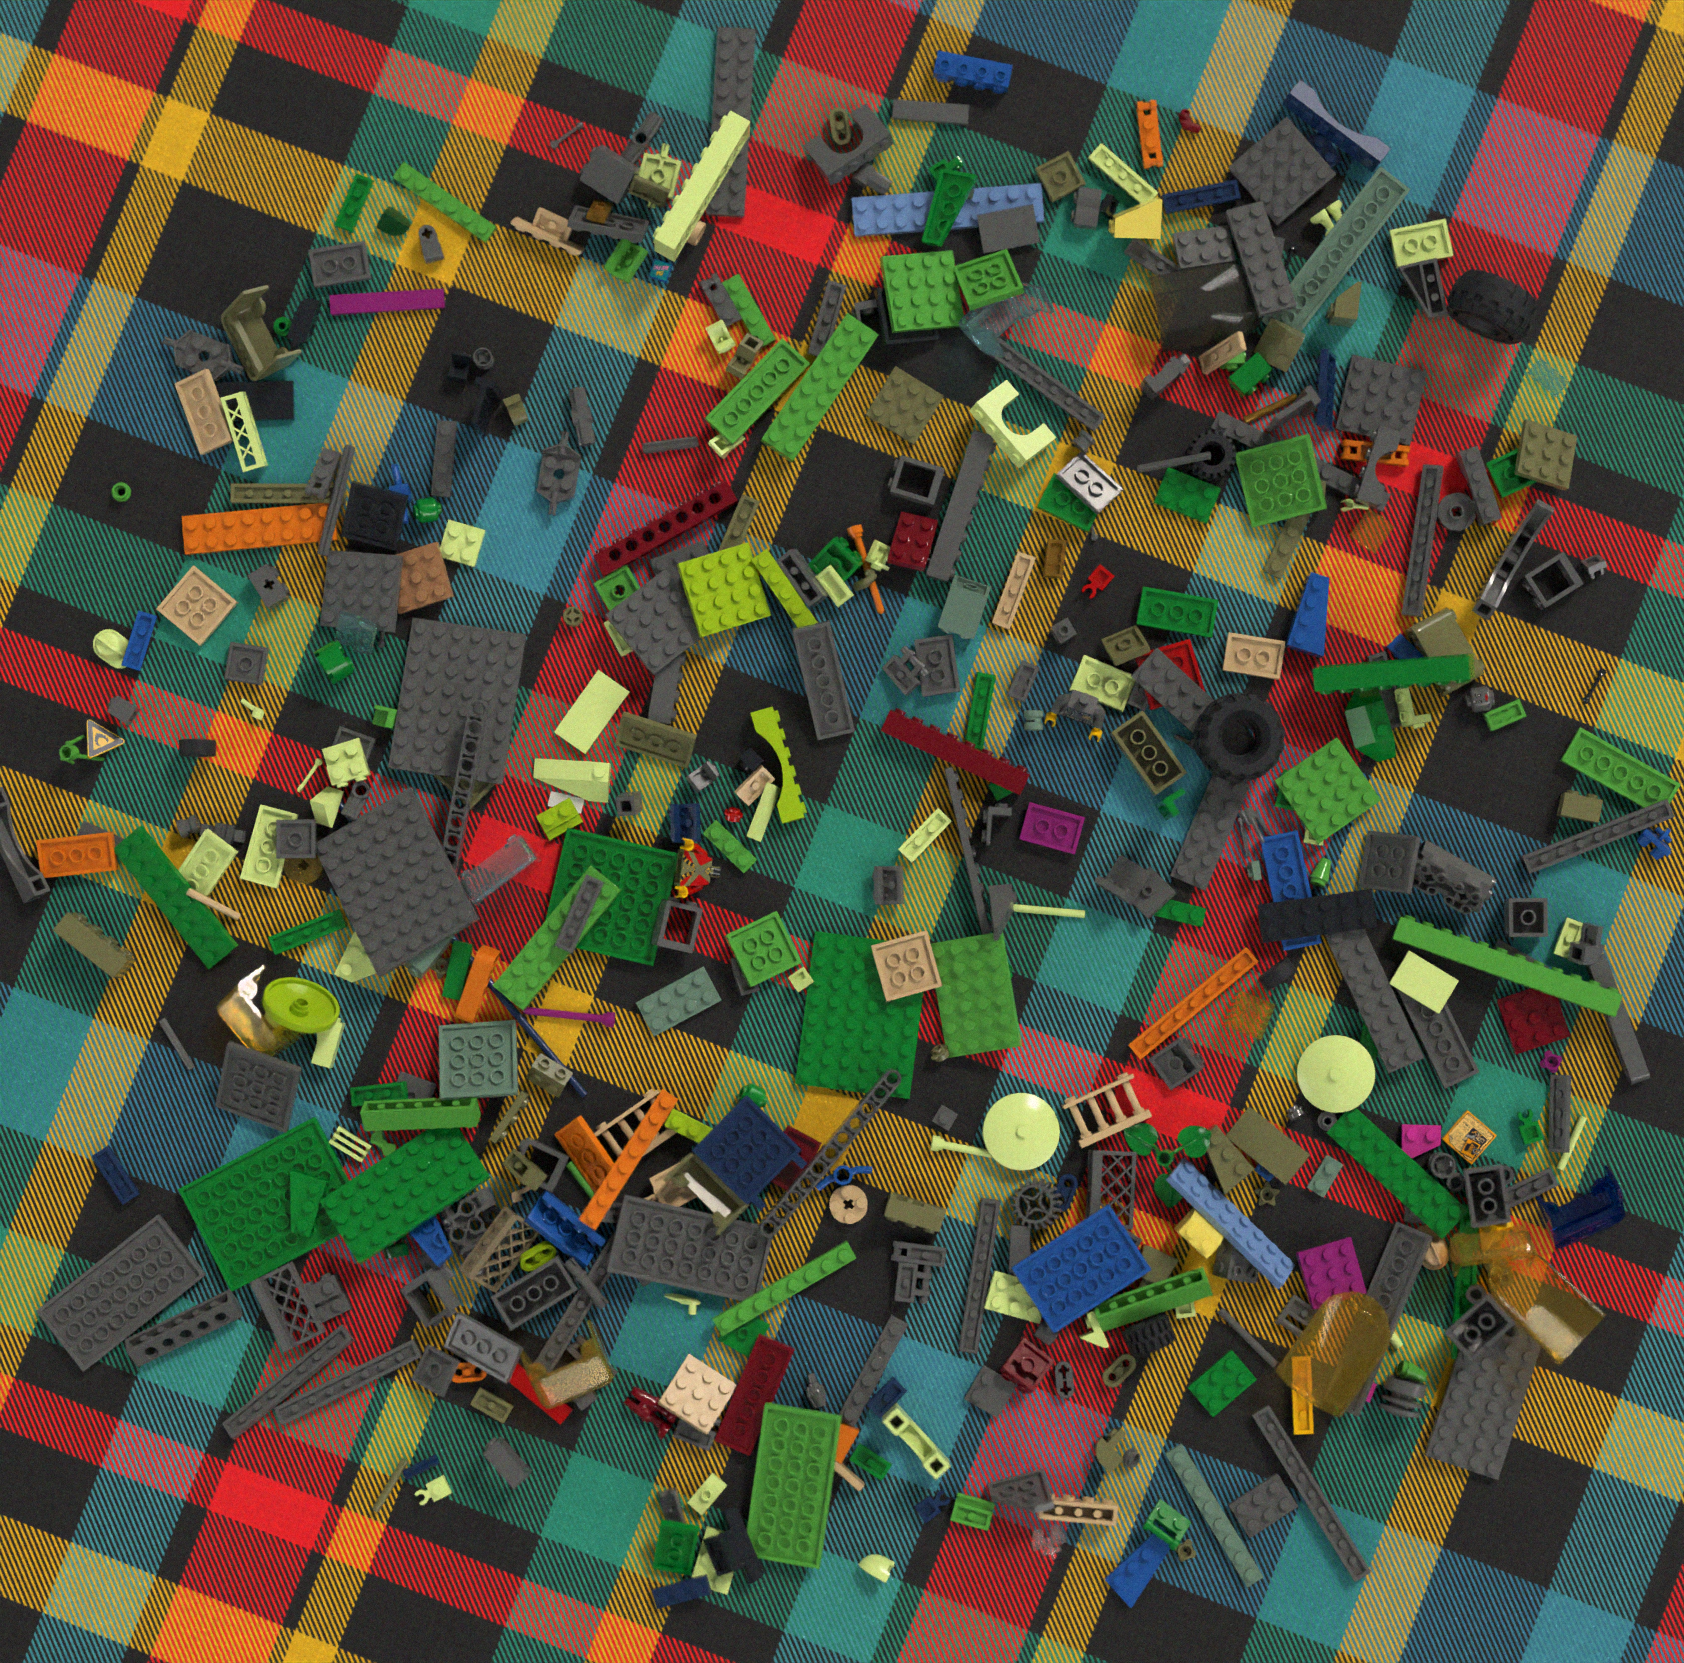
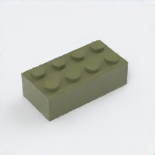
(1148, 753)
(95, 945)

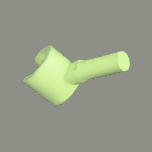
(1351, 505)
(257, 712)

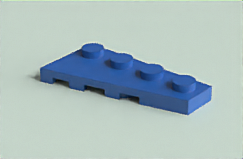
(559, 1232)
(433, 1241)
(1137, 1569)

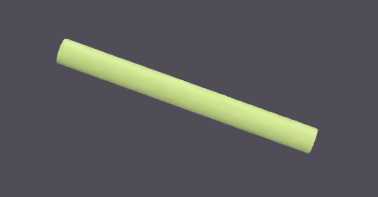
(1049, 911)

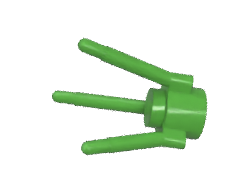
(70, 752)

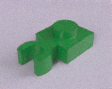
(1529, 1131)

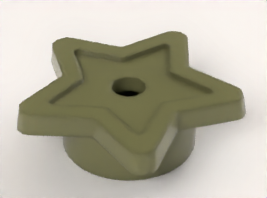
(441, 971)
(1267, 1199)

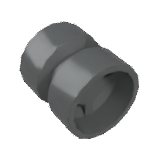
(1441, 1164)

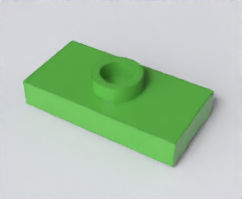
(1504, 715)

